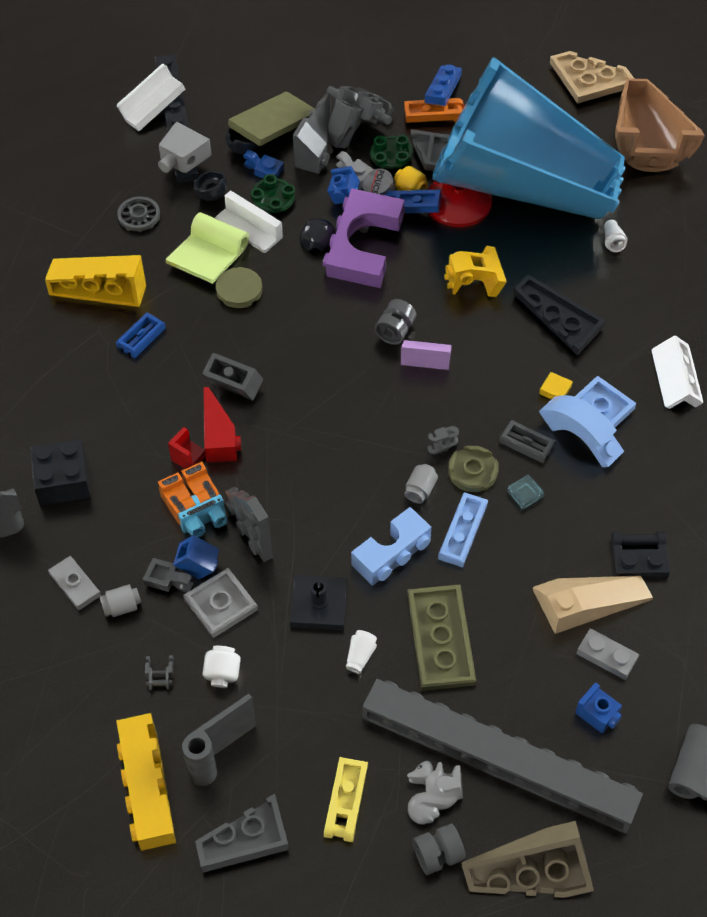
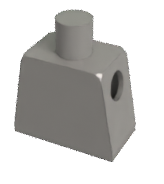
(183, 149)

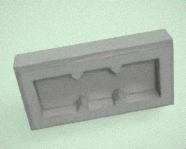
(74, 583)

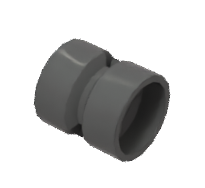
(395, 321)
(439, 848)

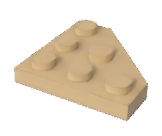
(588, 77)

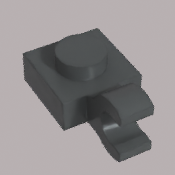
(164, 575)

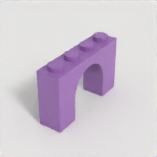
(362, 210)

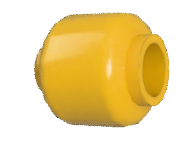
(410, 179)

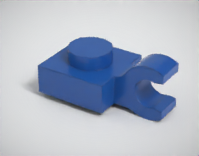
(263, 166)

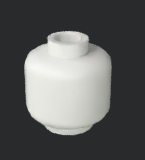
(221, 666)

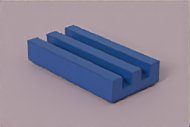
(144, 336)

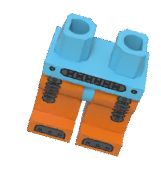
(194, 500)

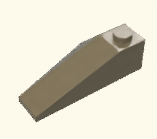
(538, 863)

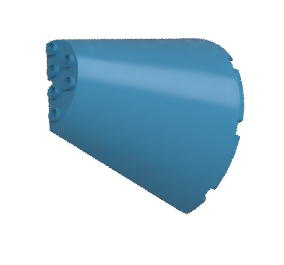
(529, 150)

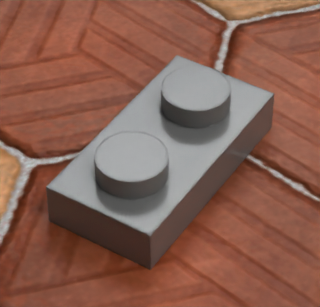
(607, 654)

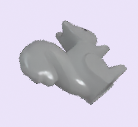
(440, 793)

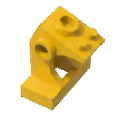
(470, 266)

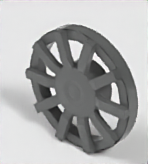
(138, 213)

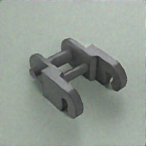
(444, 439)
(169, 674)

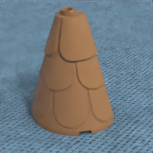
(652, 129)

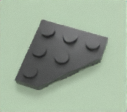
(251, 521)

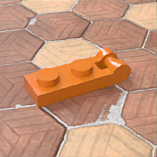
(422, 112)

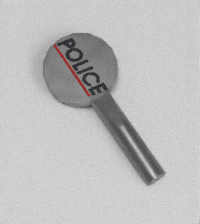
(378, 182)

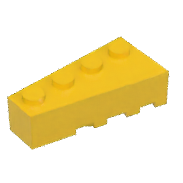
(98, 279)
(145, 782)

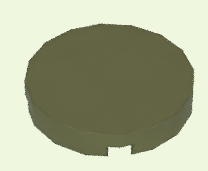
(239, 287)
(473, 469)

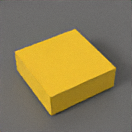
(555, 386)

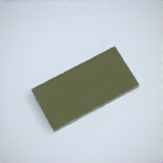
(270, 118)
(441, 637)

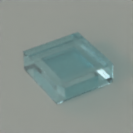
(525, 491)

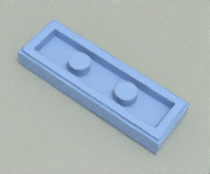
(463, 529)

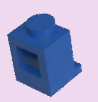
(341, 183)
(595, 716)

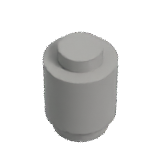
(420, 483)
(120, 601)

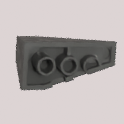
(312, 138)

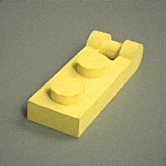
(346, 798)

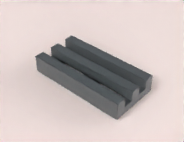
(524, 443)

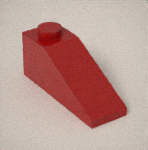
(219, 431)

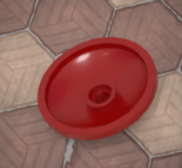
(461, 206)

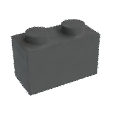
(233, 376)

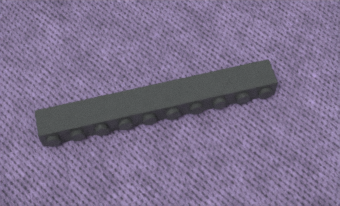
(502, 755)

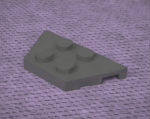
(428, 147)

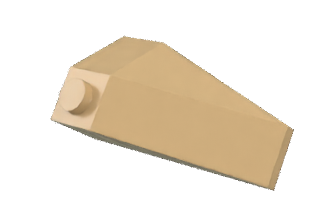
(583, 600)

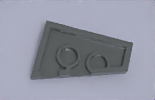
(247, 838)

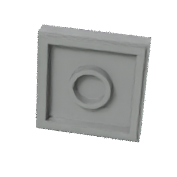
(220, 602)

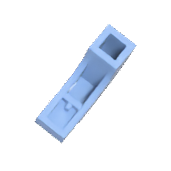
(585, 421)

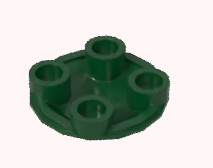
(391, 151)
(273, 194)

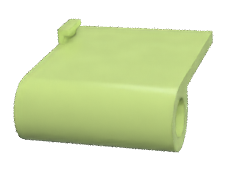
(209, 248)

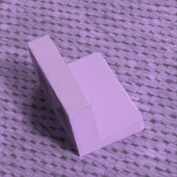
(425, 354)

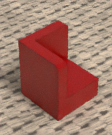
(184, 451)

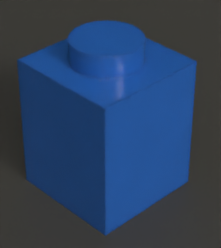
(196, 557)

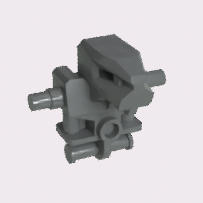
(351, 109)

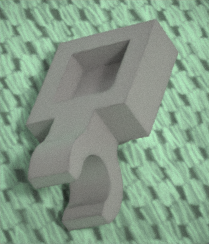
(359, 167)

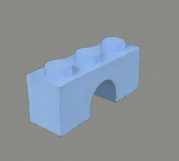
(377, 561)

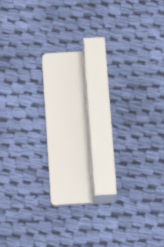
(150, 97)
(262, 227)
(676, 373)

